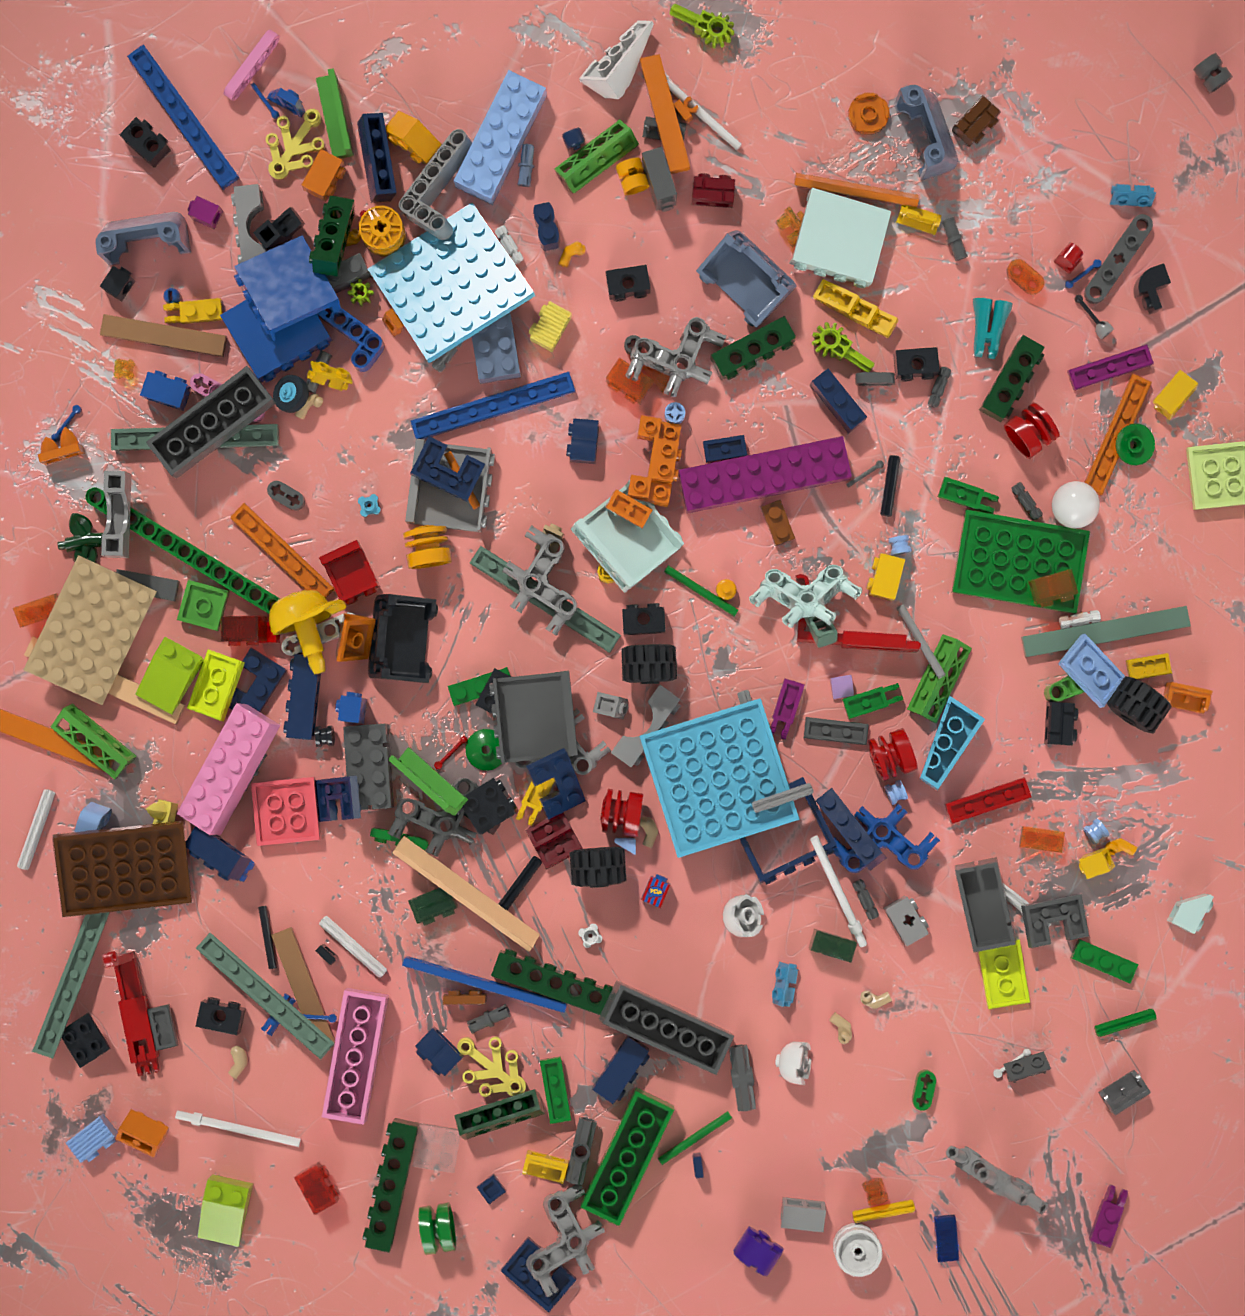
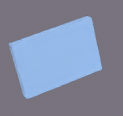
(1091, 670)

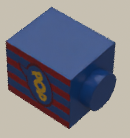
(656, 890)

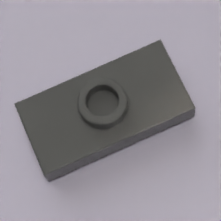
(162, 1027)

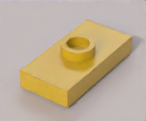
(1149, 666)

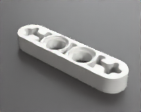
(324, 638)

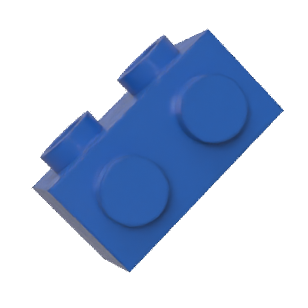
(166, 390)
(351, 708)

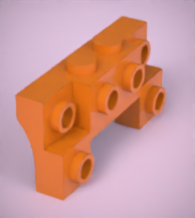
(664, 454)

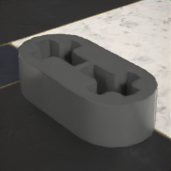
(875, 379)
(283, 499)

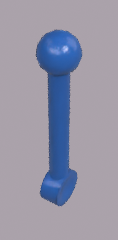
(275, 114)
(1096, 264)
(76, 410)
(332, 1018)

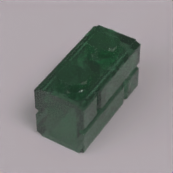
(432, 904)
(832, 945)

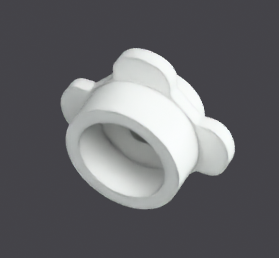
(596, 938)

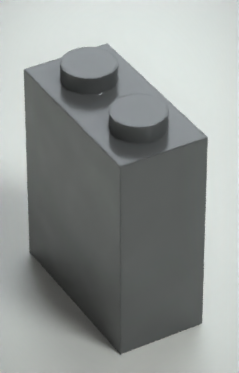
(659, 179)

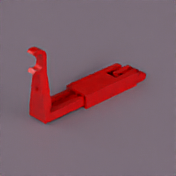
(861, 640)
(134, 1011)

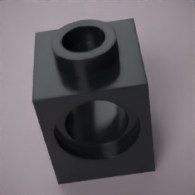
(117, 282)

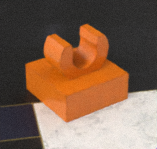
(684, 110)
(392, 322)

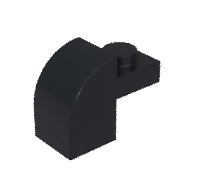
(279, 231)
(1148, 284)

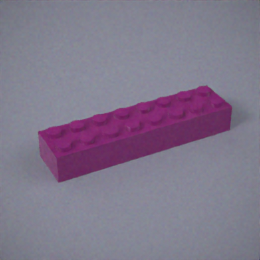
(764, 474)

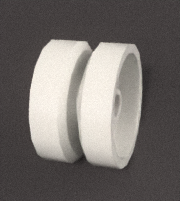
(861, 1262)

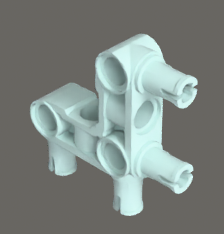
(808, 599)

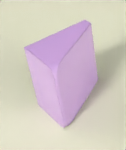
(842, 686)

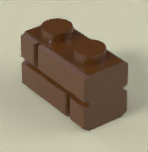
(976, 121)

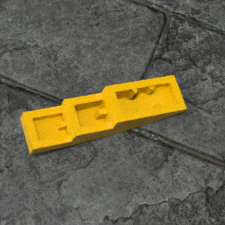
(855, 308)

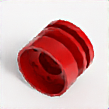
(1031, 430)
(892, 754)
(622, 812)

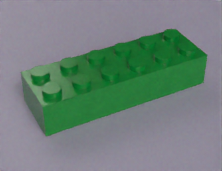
(627, 1156)

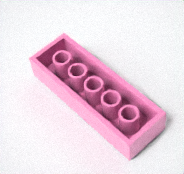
(228, 769)
(355, 1056)

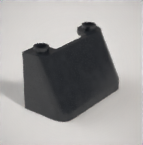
(401, 638)

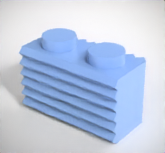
(92, 1138)

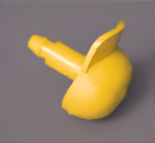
(301, 613)

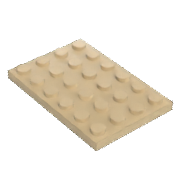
(90, 630)

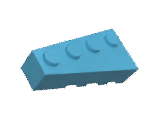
(951, 739)

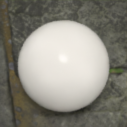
(1075, 504)

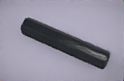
(890, 485)
(520, 882)

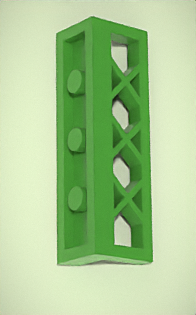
(334, 115)
(598, 157)
(928, 689)
(99, 737)
(429, 781)

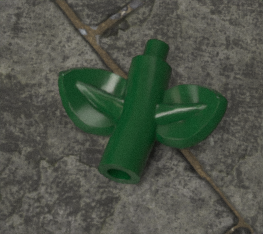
(83, 539)

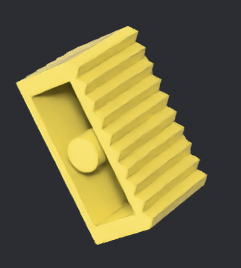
(550, 326)

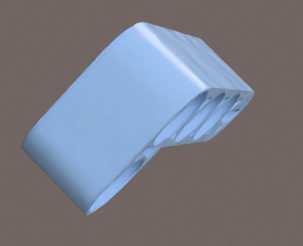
(93, 817)

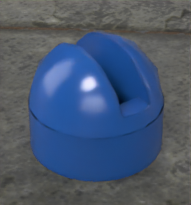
(176, 296)

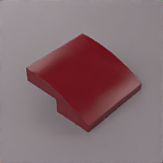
(553, 839)

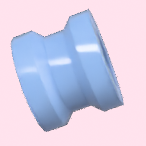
(675, 410)
(899, 545)
(896, 792)
(1096, 831)

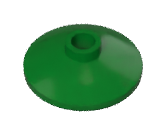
(1143, 444)
(474, 752)

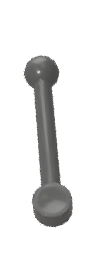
(879, 464)

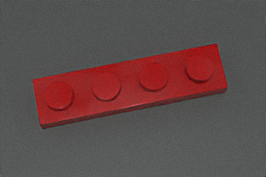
(987, 800)

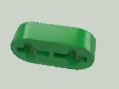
(929, 1091)

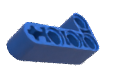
(362, 341)

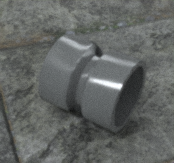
(1209, 66)

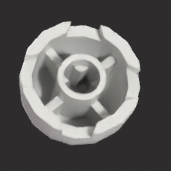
(743, 916)
(794, 1062)

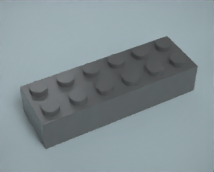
(211, 422)
(666, 1027)

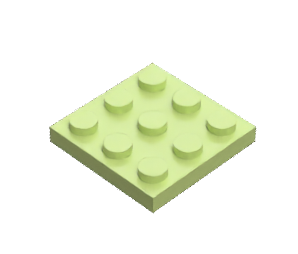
(1217, 475)

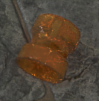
(875, 1191)

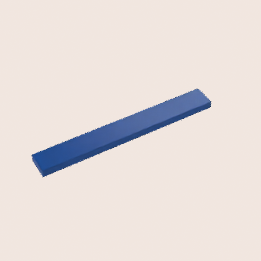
(183, 117)
(493, 406)
(485, 984)

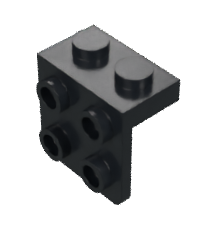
(488, 806)

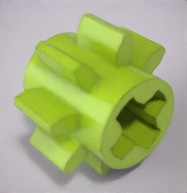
(360, 286)

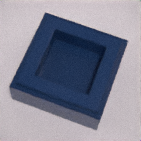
(697, 1162)
(491, 1189)

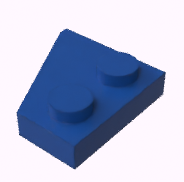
(288, 100)

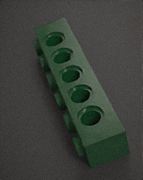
(503, 971)
(384, 1239)

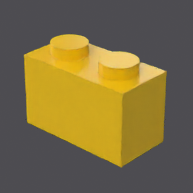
(886, 576)

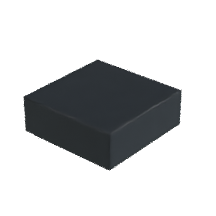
(327, 954)

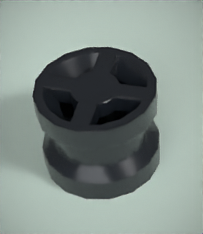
(324, 736)

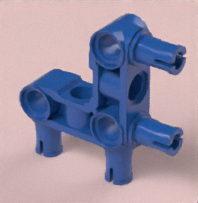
(893, 840)

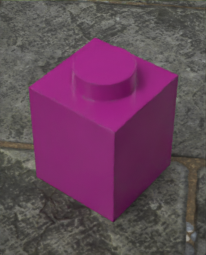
(204, 212)

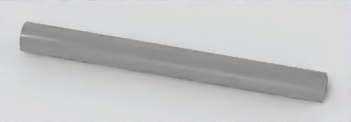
(918, 637)

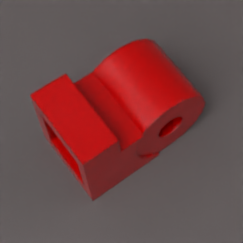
(1069, 257)

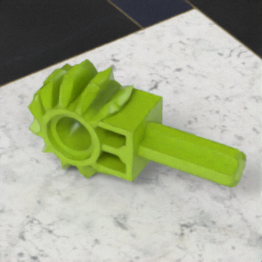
(705, 23)
(840, 348)

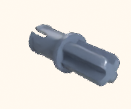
(526, 165)

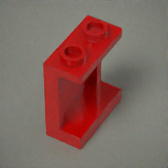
(350, 572)

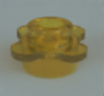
(119, 365)

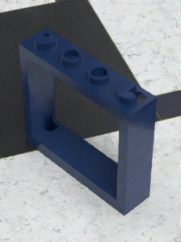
(806, 859)

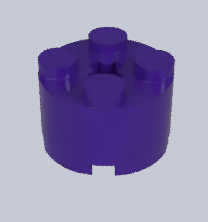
(757, 1251)

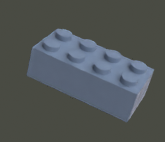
(496, 351)

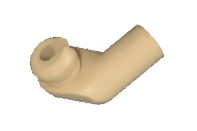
(313, 399)
(650, 829)
(874, 1001)
(844, 1028)
(240, 1061)

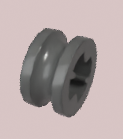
(628, 341)

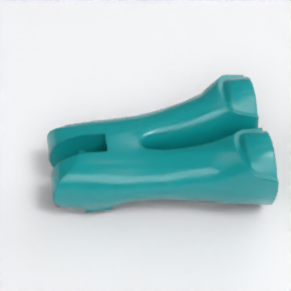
(982, 311)

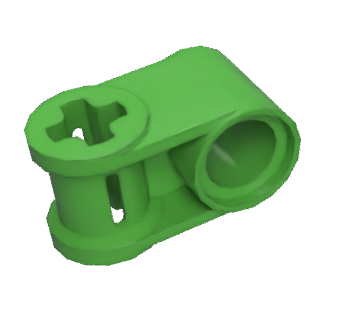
(1067, 689)

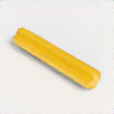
(883, 1211)

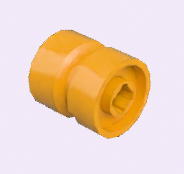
(633, 179)

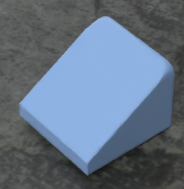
(627, 843)

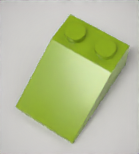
(169, 675)
(224, 1209)

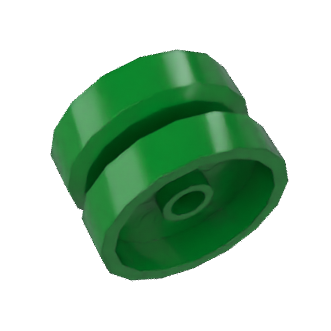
(437, 1228)

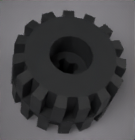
(649, 663)
(1139, 704)
(598, 867)

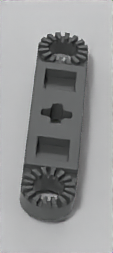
(1126, 247)

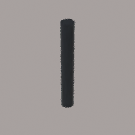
(267, 937)

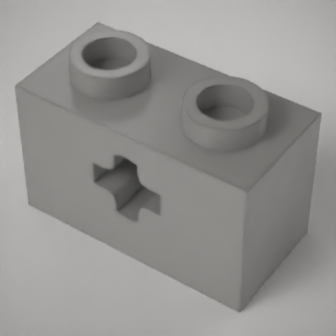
(908, 932)

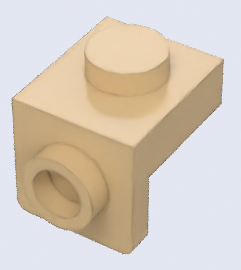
(555, 531)

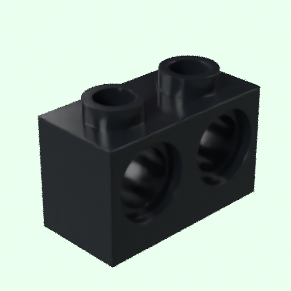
(143, 144)

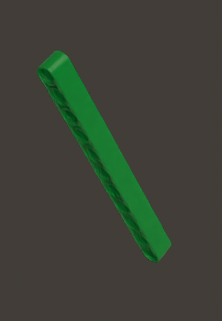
(194, 556)

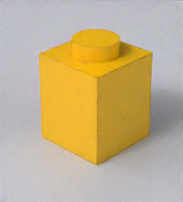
(1096, 863)

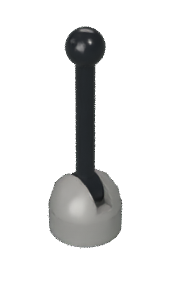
(1102, 328)

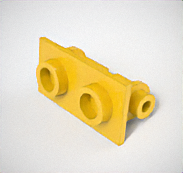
(919, 219)
(338, 377)

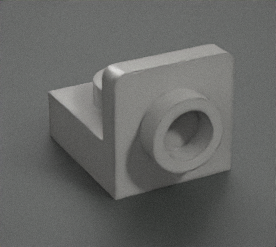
(610, 705)

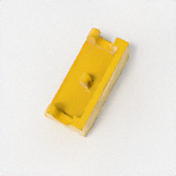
(1175, 394)
(545, 1166)

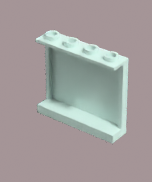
(840, 238)
(624, 548)

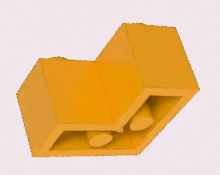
(412, 136)

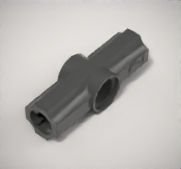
(742, 1077)
(578, 1163)

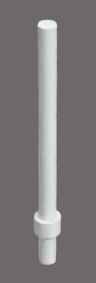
(704, 115)
(854, 925)
(198, 1119)

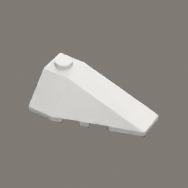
(616, 69)

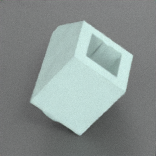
(1190, 912)

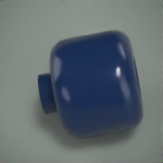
(573, 138)

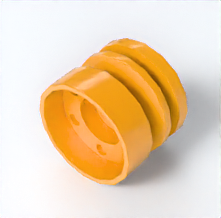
(384, 242)
(427, 547)

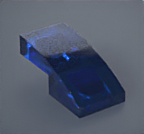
(946, 1238)

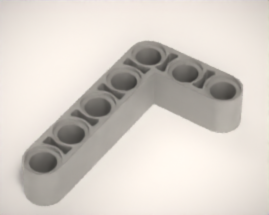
(431, 182)

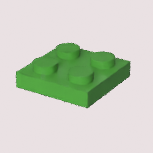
(203, 605)

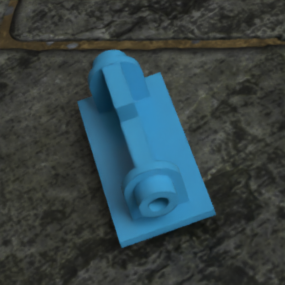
(1141, 196)
(782, 993)

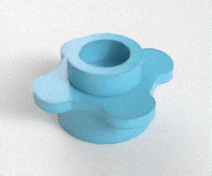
(374, 509)

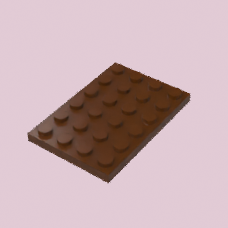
(122, 868)

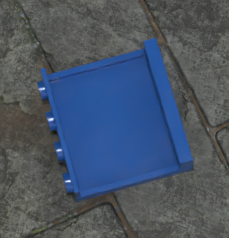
(284, 286)
(270, 356)

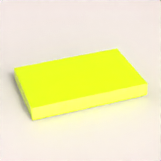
(215, 685)
(1004, 976)

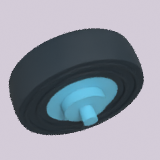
(291, 393)

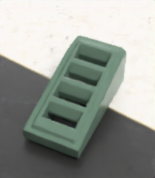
(824, 636)

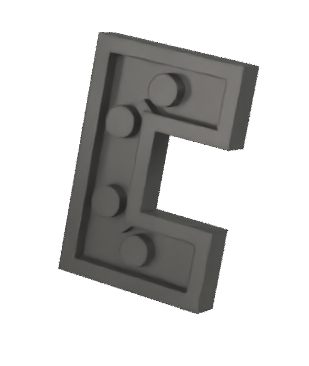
(1039, 914)

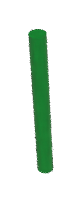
(701, 590)
(694, 1138)

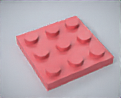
(285, 811)

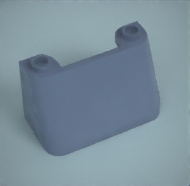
(941, 153)
(114, 236)
(747, 277)

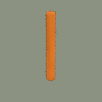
(455, 467)

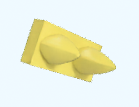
(162, 811)

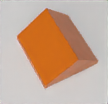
(354, 638)

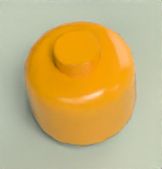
(726, 589)

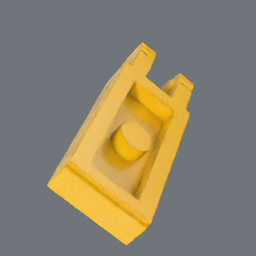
(195, 311)
(532, 800)

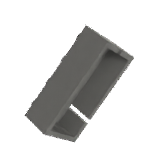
(370, 763)
(985, 905)

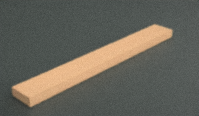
(125, 690)
(466, 893)

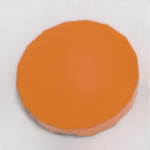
(868, 113)

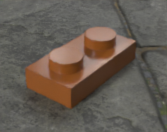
(777, 522)
(472, 997)

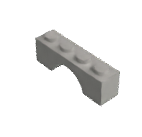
(248, 204)
(118, 499)
(661, 704)

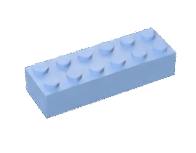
(500, 137)

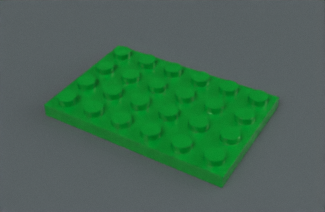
(1006, 552)

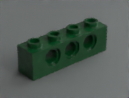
(332, 236)
(779, 328)
(1024, 348)
(499, 1114)

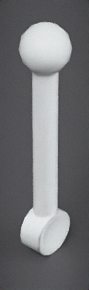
(998, 1072)

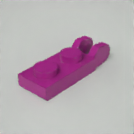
(786, 705)
(1108, 1217)

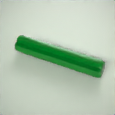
(1125, 1022)

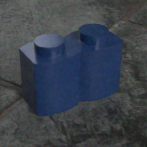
(547, 230)
(584, 441)
(438, 1051)

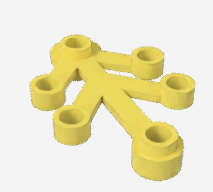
(293, 147)
(494, 1068)

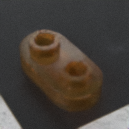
(1026, 275)

